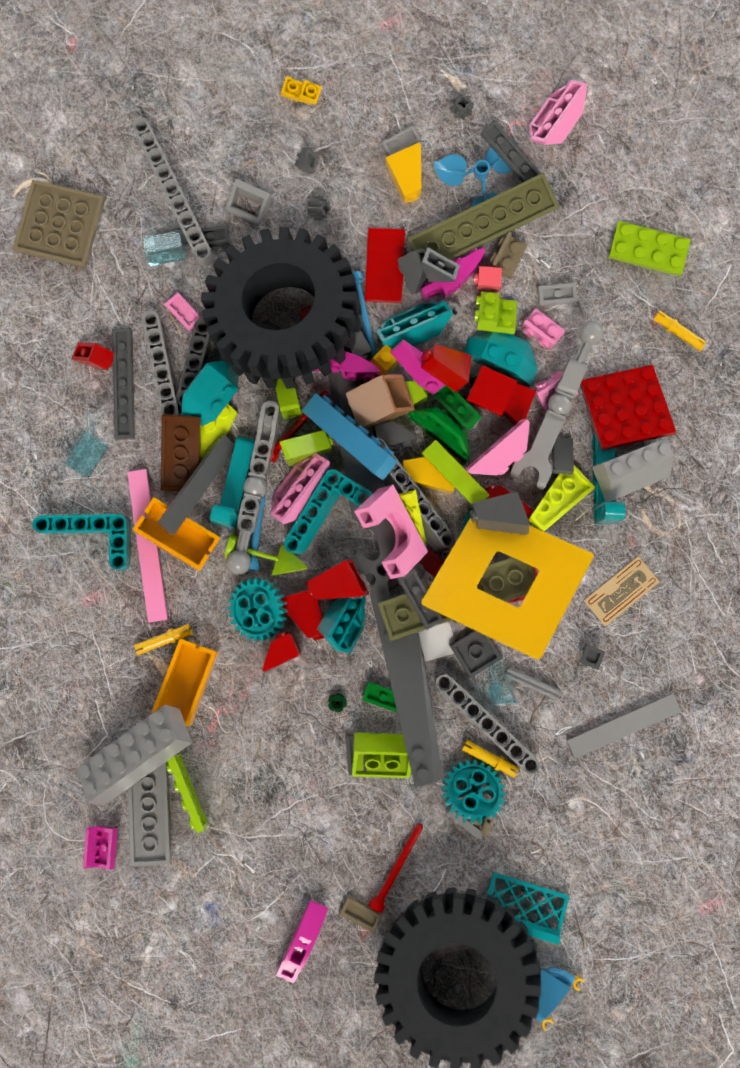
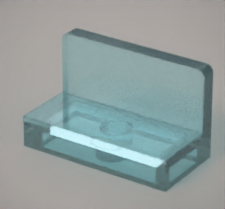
(164, 248)
(86, 455)
(495, 694)

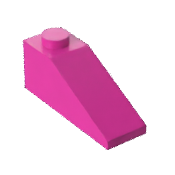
(411, 361)

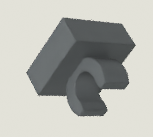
(307, 160)
(592, 656)

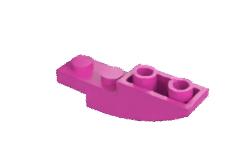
(467, 268)
(355, 368)
(302, 941)

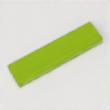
(454, 473)

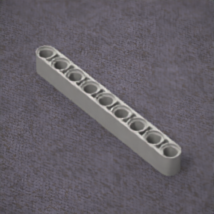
(168, 184)

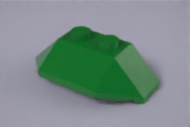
(443, 429)

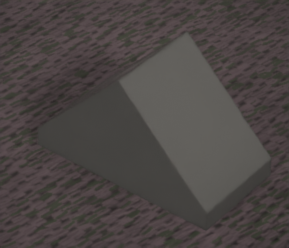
(439, 267)

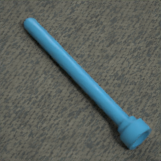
(364, 316)
(255, 539)

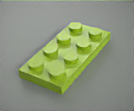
(649, 248)
(190, 800)

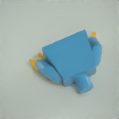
(554, 987)

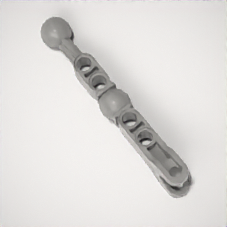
(559, 406)
(255, 485)

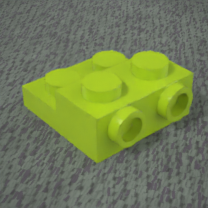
(495, 313)

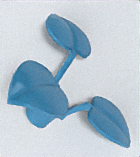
(453, 167)

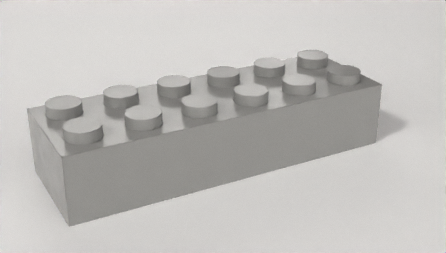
(134, 755)

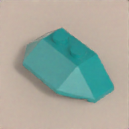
(415, 324)
(504, 354)
(210, 391)
(344, 623)

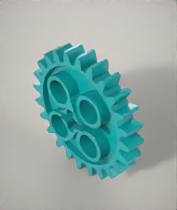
(272, 606)
(482, 807)

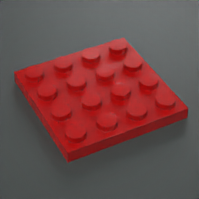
(627, 407)

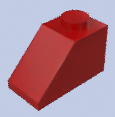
(93, 355)

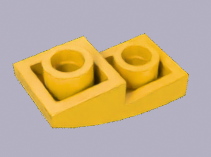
(301, 92)

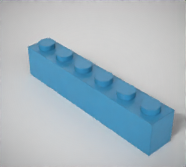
(349, 436)

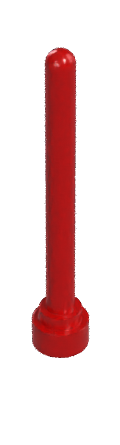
(290, 433)
(378, 902)

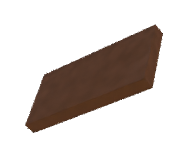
(179, 449)

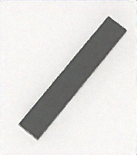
(123, 384)
(196, 485)

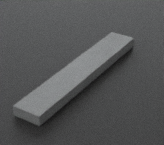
(623, 725)

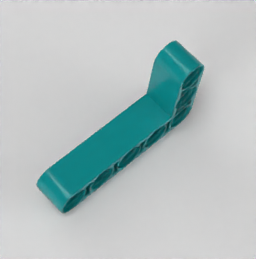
(324, 507)
(228, 511)
(604, 512)
(91, 521)

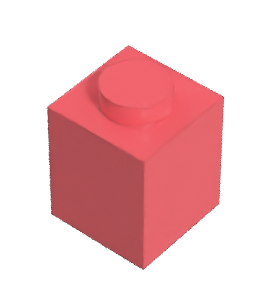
(488, 279)

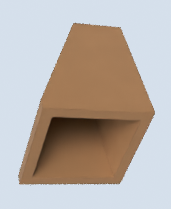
(380, 400)

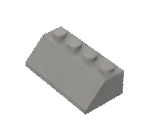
(634, 469)

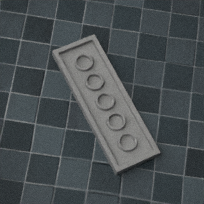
(150, 819)

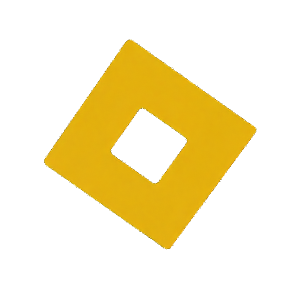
(523, 627)

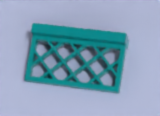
(534, 929)

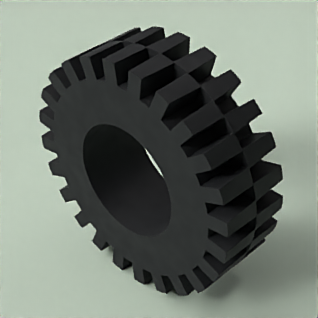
(275, 266)
(449, 1032)

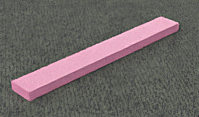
(148, 552)

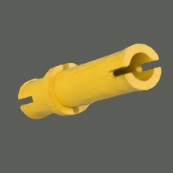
(676, 328)
(163, 639)
(491, 759)

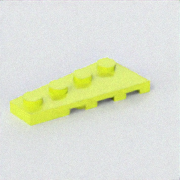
(561, 498)

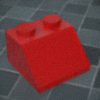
(281, 651)

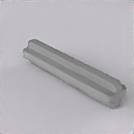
(532, 683)

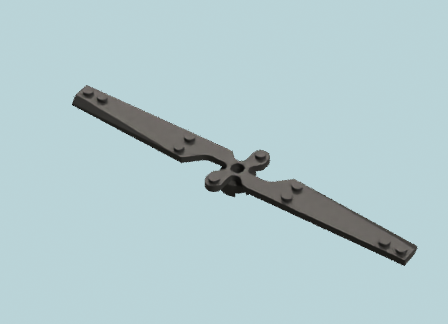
(402, 655)

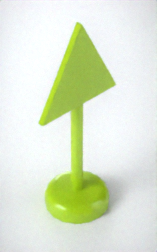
(285, 561)

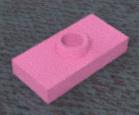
(182, 311)

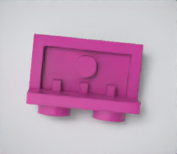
(100, 847)

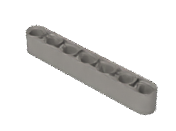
(160, 366)
(495, 728)

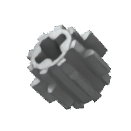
(458, 103)
(318, 208)

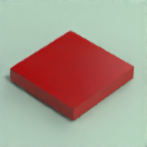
(491, 391)

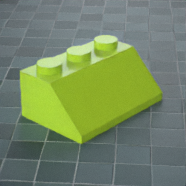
(383, 753)

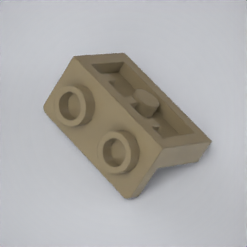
(508, 255)

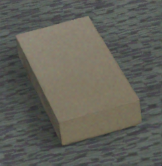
(360, 914)

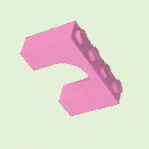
(408, 544)

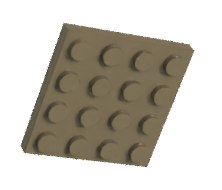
(58, 224)

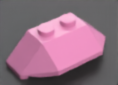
(559, 114)
(502, 452)
(298, 488)

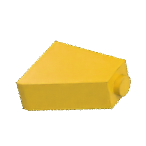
(406, 172)
(426, 475)

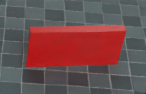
(383, 275)

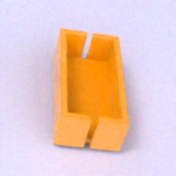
(188, 544)
(187, 679)

